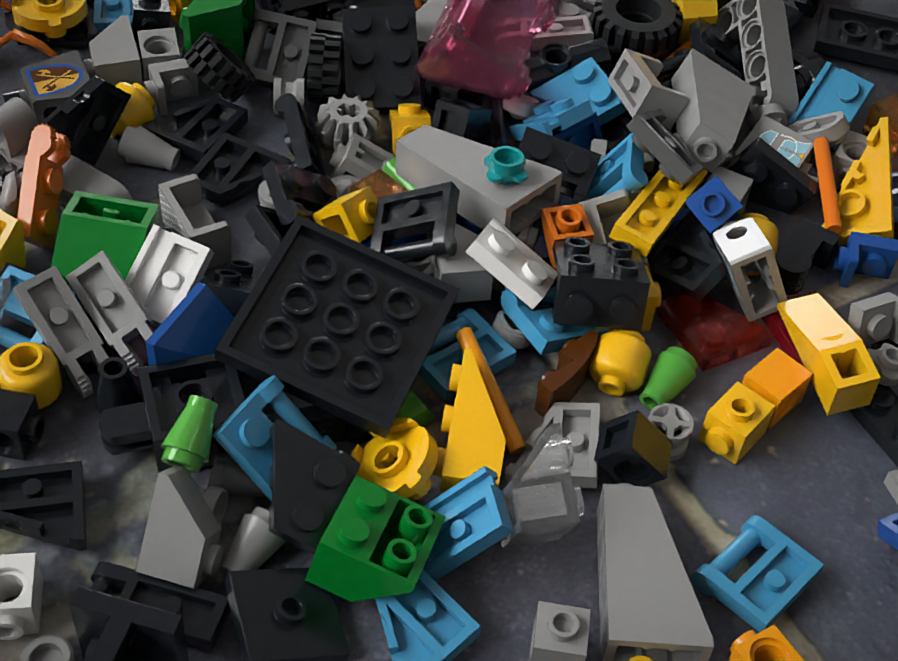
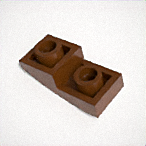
(570, 375)

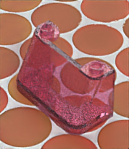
(485, 45)

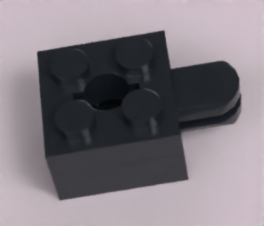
(164, 396)

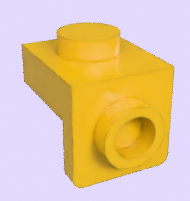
(406, 120)

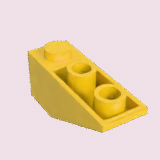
(832, 352)
(472, 428)

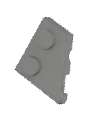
(582, 426)

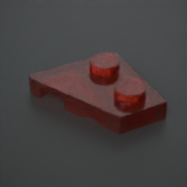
(712, 330)

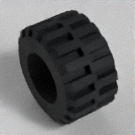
(637, 25)

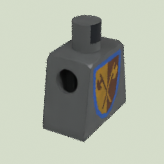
(50, 83)

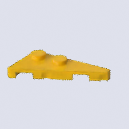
(867, 189)

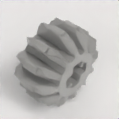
(344, 117)

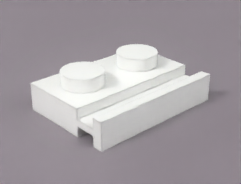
(512, 263)
(166, 271)

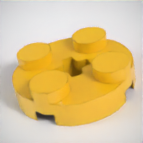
(49, 16)
(415, 462)

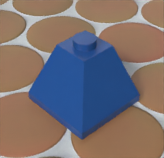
(191, 328)

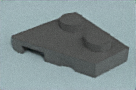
(670, 150)

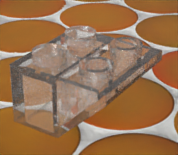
(542, 492)

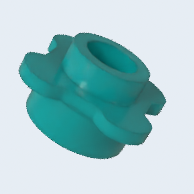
(506, 166)

